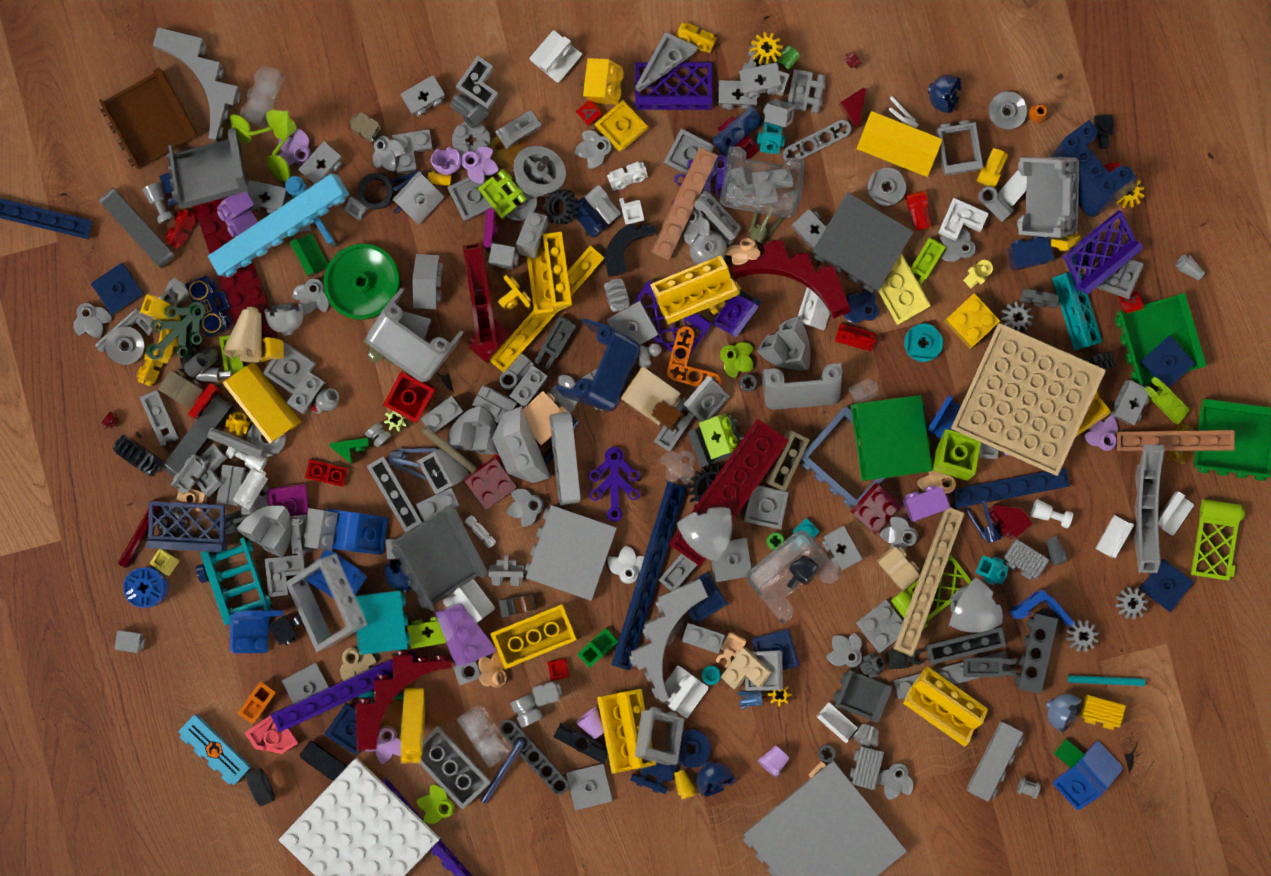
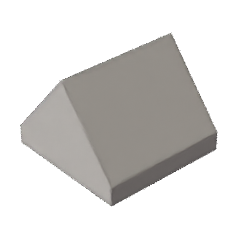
(355, 208)

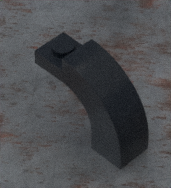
(615, 251)

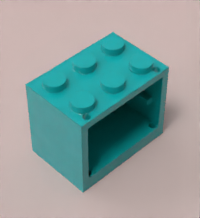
(384, 623)

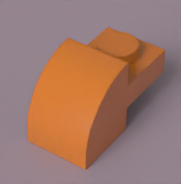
(256, 703)

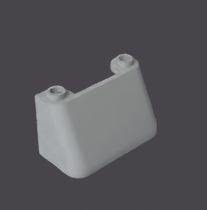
(1050, 196)
(802, 394)

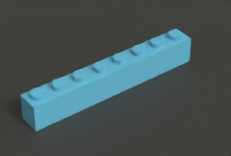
(279, 225)

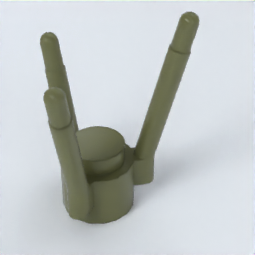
(759, 232)

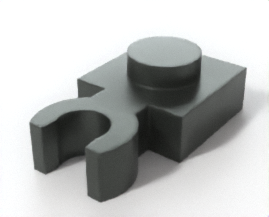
(899, 660)

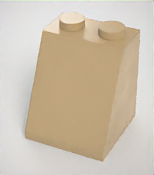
(647, 391)

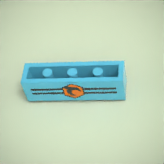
(214, 749)

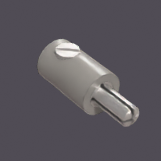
(213, 374)

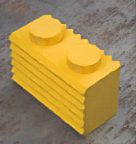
(1102, 711)

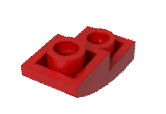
(325, 473)

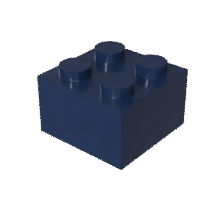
(1029, 254)

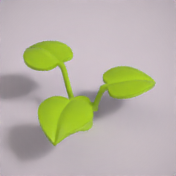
(282, 128)

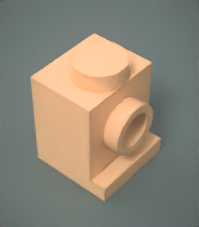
(199, 497)

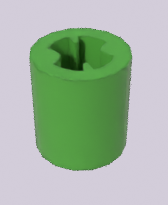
(788, 57)
(774, 540)

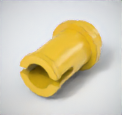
(439, 179)

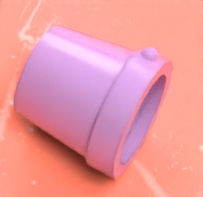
(591, 723)
(774, 761)

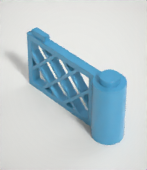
(295, 187)

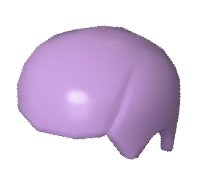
(446, 161)

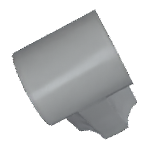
(600, 201)
(996, 205)
(516, 370)

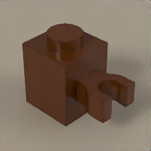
(667, 415)

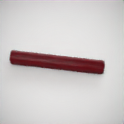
(137, 538)

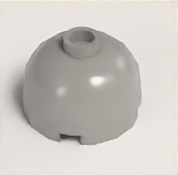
(707, 247)
(285, 318)

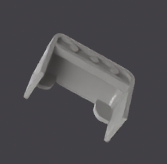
(405, 347)

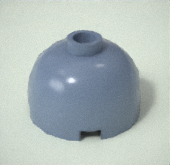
(1063, 711)

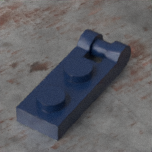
(737, 130)

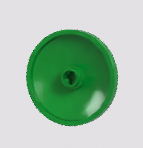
(361, 281)

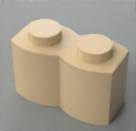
(898, 567)

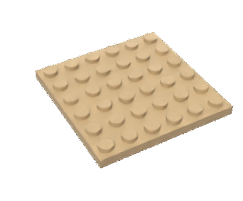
(1028, 399)

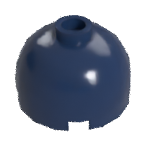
(944, 93)
(396, 577)
(713, 778)

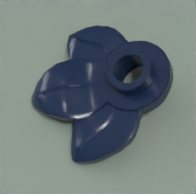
(858, 306)

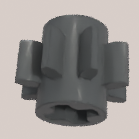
(872, 665)

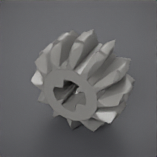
(616, 295)
(1023, 315)
(1136, 607)
(1089, 636)

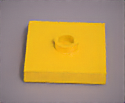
(621, 126)

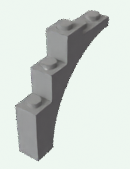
(219, 94)
(1146, 508)
(650, 655)

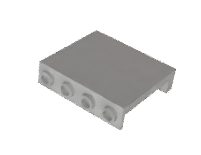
(570, 552)

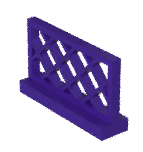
(676, 101)
(1108, 263)
(695, 319)

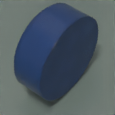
(201, 573)

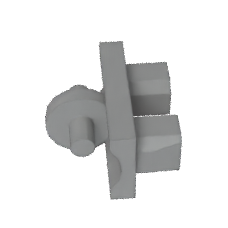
(506, 568)

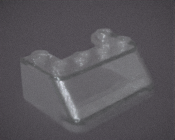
(772, 574)

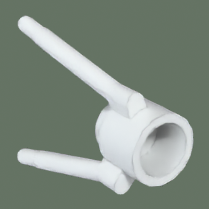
(908, 120)

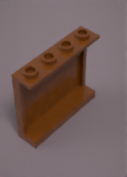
(148, 119)

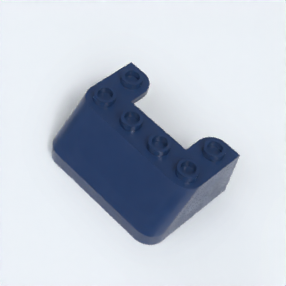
(1096, 185)

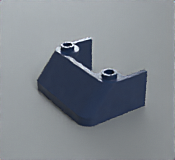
(612, 373)

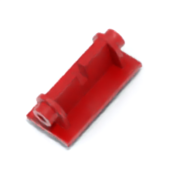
(182, 221)
(855, 337)

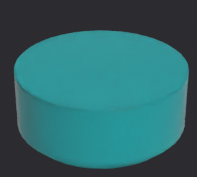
(711, 675)

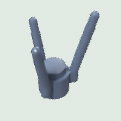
(399, 459)

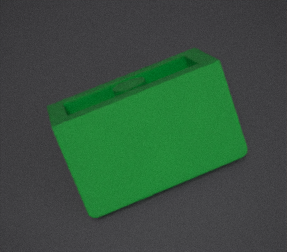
(309, 255)

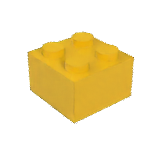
(603, 81)
(972, 321)

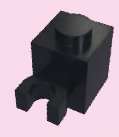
(284, 629)

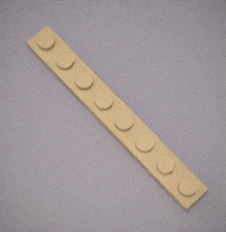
(928, 581)

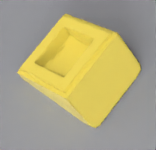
(164, 562)

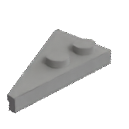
(668, 54)

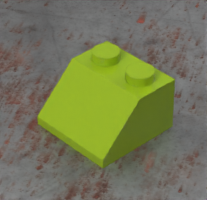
(956, 455)

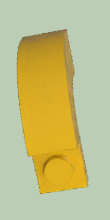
(155, 308)

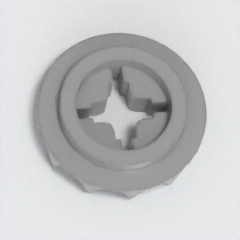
(176, 530)

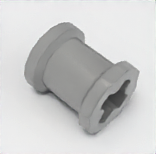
(1028, 788)

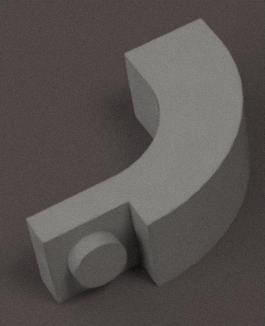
(174, 294)

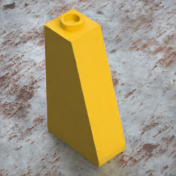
(413, 725)

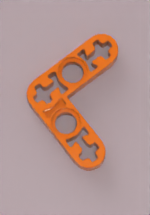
(681, 363)

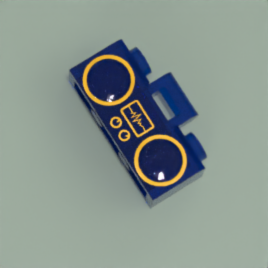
(214, 320)

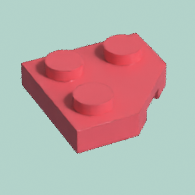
(266, 737)

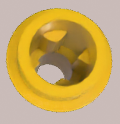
(684, 785)

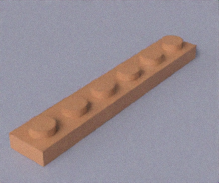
(684, 203)
(1177, 440)

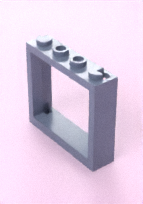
(820, 475)

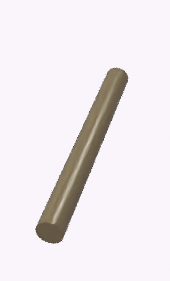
(447, 448)

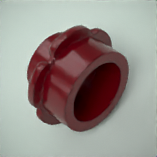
(852, 60)
(110, 420)

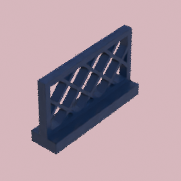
(186, 543)

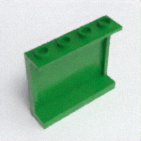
(1150, 326)
(891, 438)
(1252, 439)

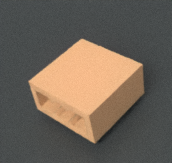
(538, 415)

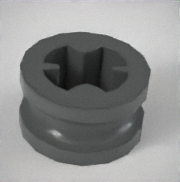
(753, 380)
(821, 756)

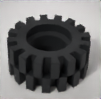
(569, 210)
(1103, 360)

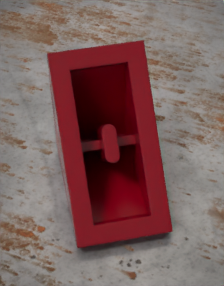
(853, 106)

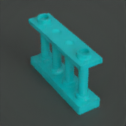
(216, 577)

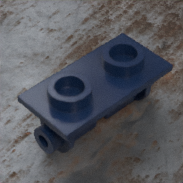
(589, 218)

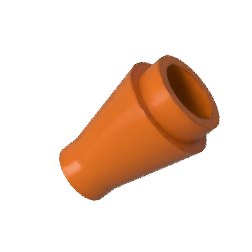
(1034, 116)

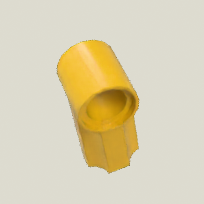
(991, 171)

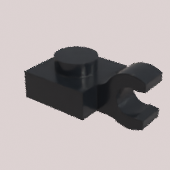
(1105, 128)

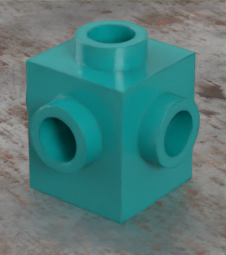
(771, 138)
(992, 570)

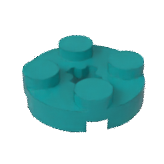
(929, 351)

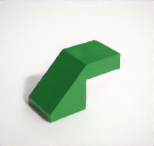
(597, 647)

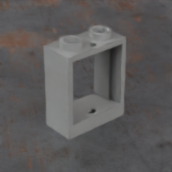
(962, 167)
(673, 737)

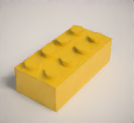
(533, 636)

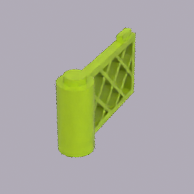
(1225, 515)
(902, 600)

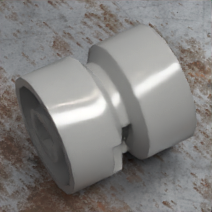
(526, 710)

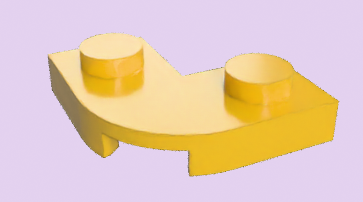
(1066, 242)

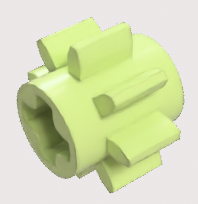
(392, 424)

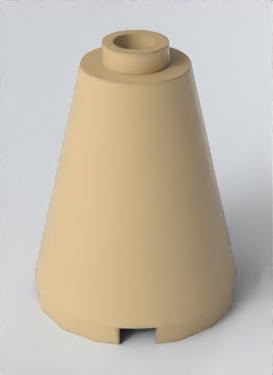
(246, 337)

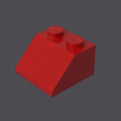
(410, 396)

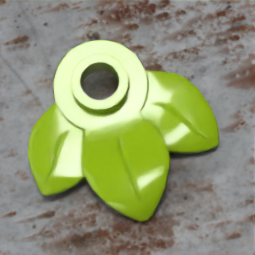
(740, 359)
(432, 805)

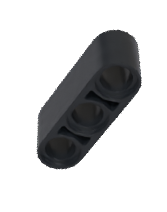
(322, 760)

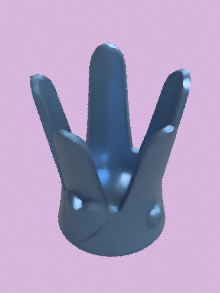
(753, 698)

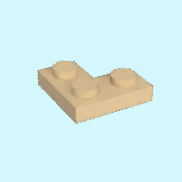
(744, 666)

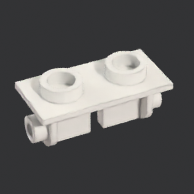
(635, 174)
(250, 488)

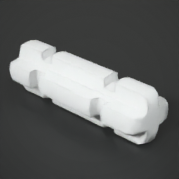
(480, 531)

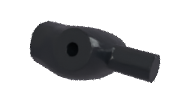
(803, 571)

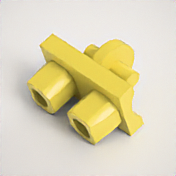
(979, 273)

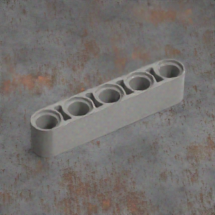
(564, 458)

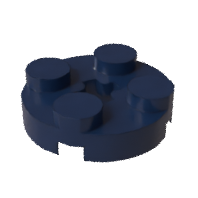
(701, 751)

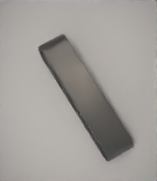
(136, 228)
(197, 435)
(538, 765)

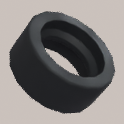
(362, 195)
(260, 787)

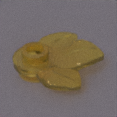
(504, 157)

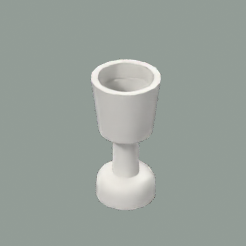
(250, 461)
(1045, 511)

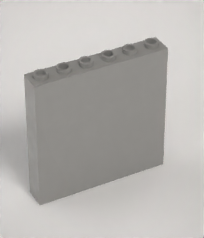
(824, 831)

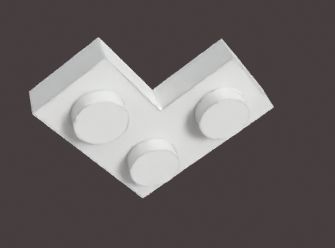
(959, 215)

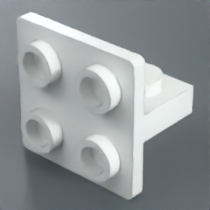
(555, 56)
(472, 599)
(683, 691)

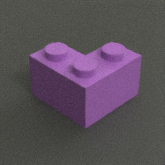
(237, 213)
(926, 503)

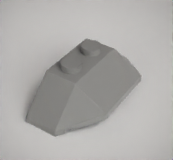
(519, 448)

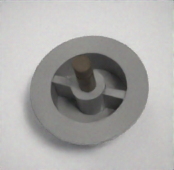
(539, 171)

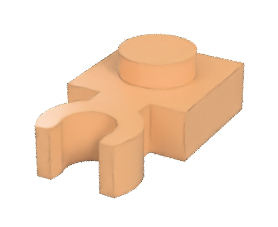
(731, 647)

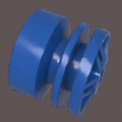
(156, 590)

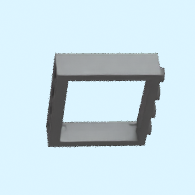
(310, 611)

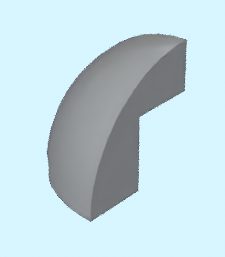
(788, 346)
(474, 432)
(268, 528)
(707, 532)
(976, 609)

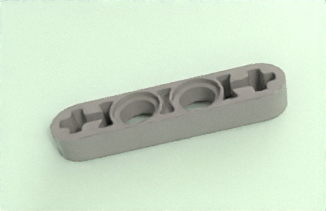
(815, 139)

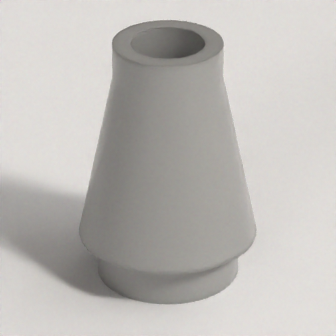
(1188, 266)

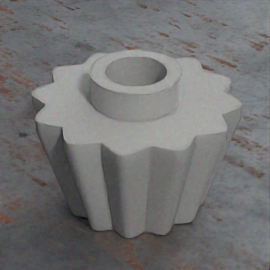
(866, 736)

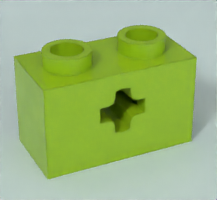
(711, 432)
(419, 639)

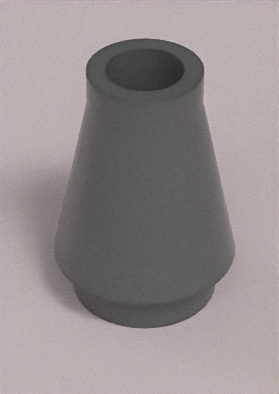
(1056, 551)

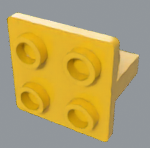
(510, 299)

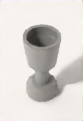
(155, 196)

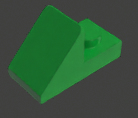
(344, 447)

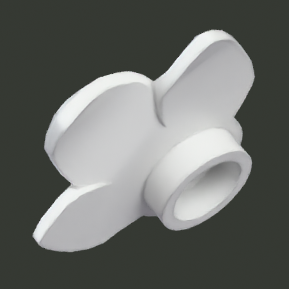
(626, 562)

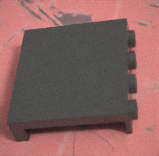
(207, 172)
(861, 243)
(438, 557)

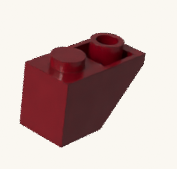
(1010, 519)

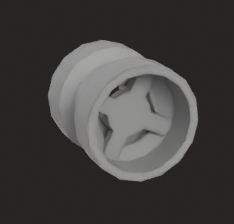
(378, 434)

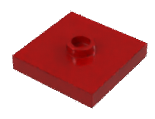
(203, 400)

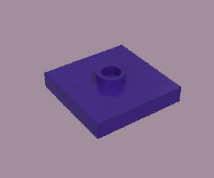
(734, 315)

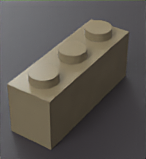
(787, 461)

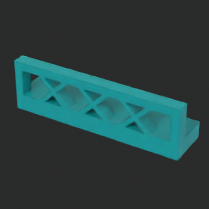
(1074, 312)

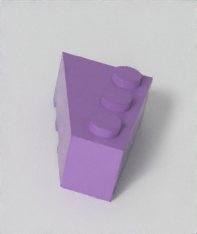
(463, 635)

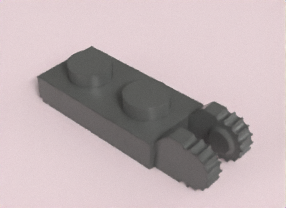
(556, 340)
(987, 667)

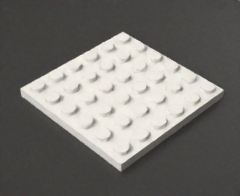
(359, 829)

